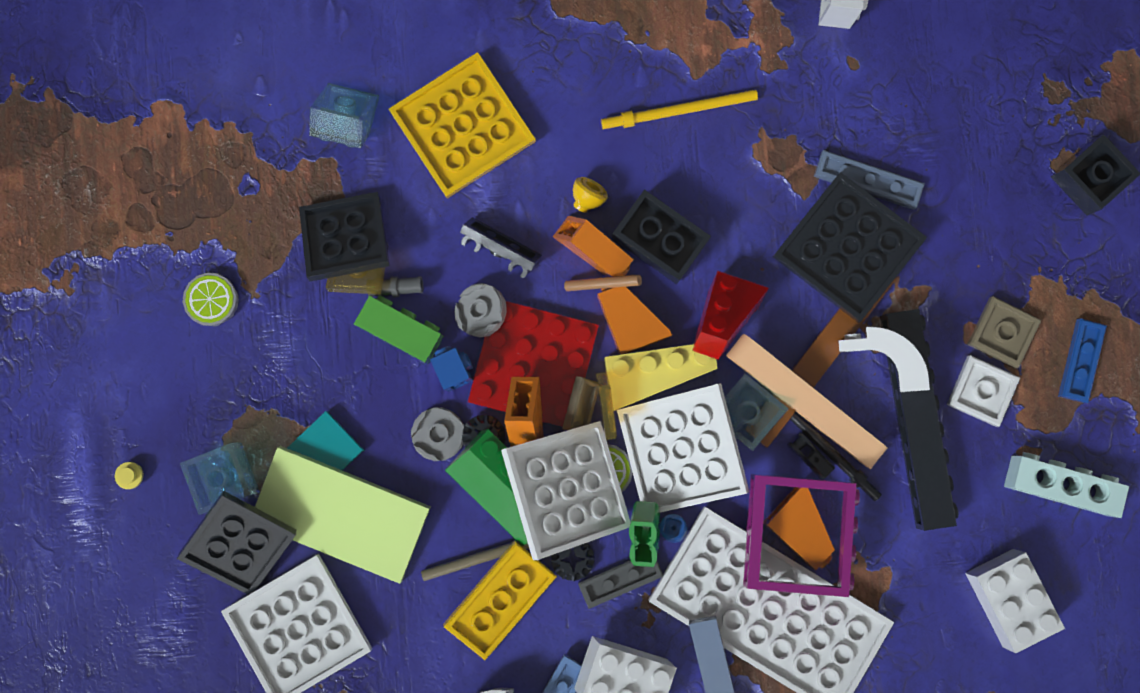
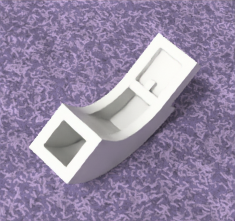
(908, 360)

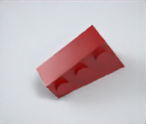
(726, 312)

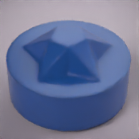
(673, 528)

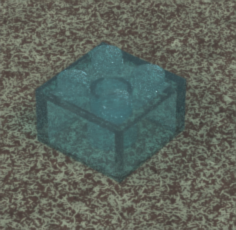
(219, 471)

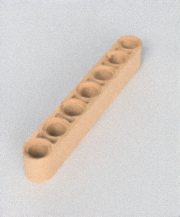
(806, 401)

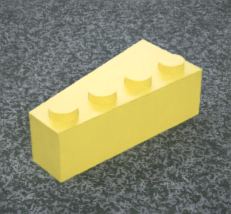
(653, 371)

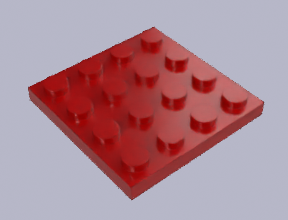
(534, 346)

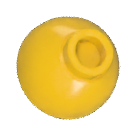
(588, 194)

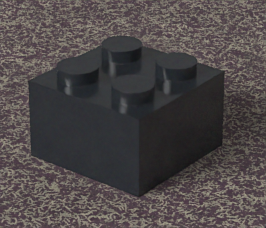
(1095, 175)

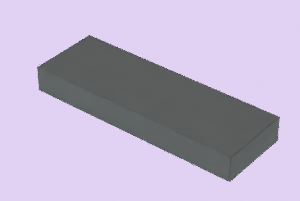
(616, 582)

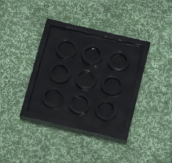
(849, 247)

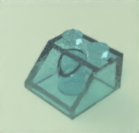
(343, 115)
(752, 411)

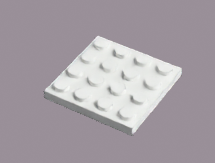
(683, 449)
(566, 489)
(297, 629)

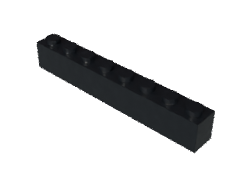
(921, 433)

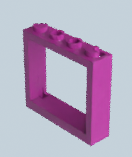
(755, 529)

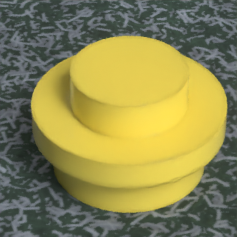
(129, 475)

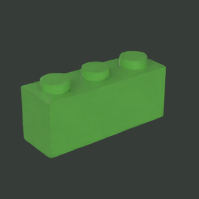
(399, 328)

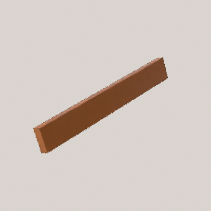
(819, 358)

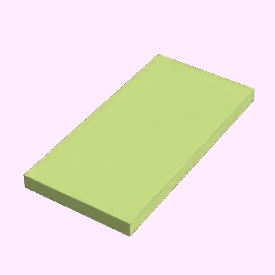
(343, 514)

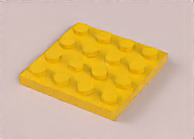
(462, 125)

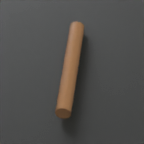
(600, 283)

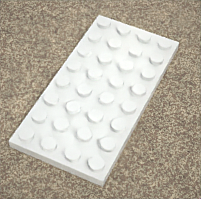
(793, 637)

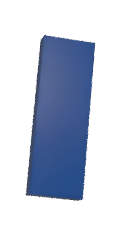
(1082, 360)

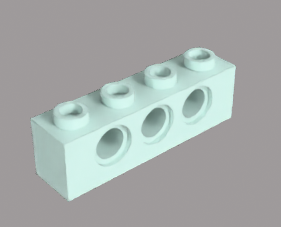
(1109, 495)

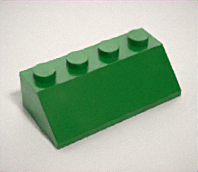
(484, 477)

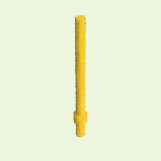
(628, 118)

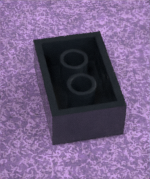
(660, 237)

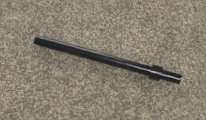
(855, 476)

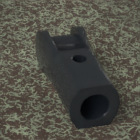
(813, 458)

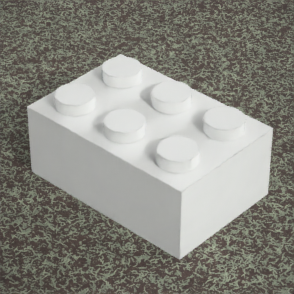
(1015, 600)
(622, 669)

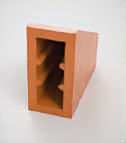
(593, 247)
(630, 320)
(524, 411)
(801, 528)

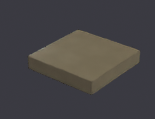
(1004, 332)

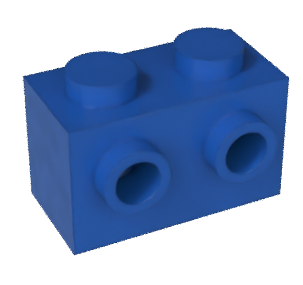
(452, 368)

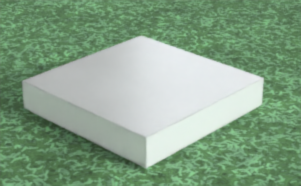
(983, 391)

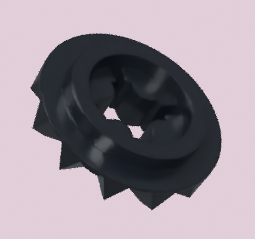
(482, 422)
(582, 567)

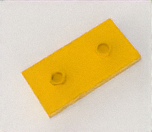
(499, 600)

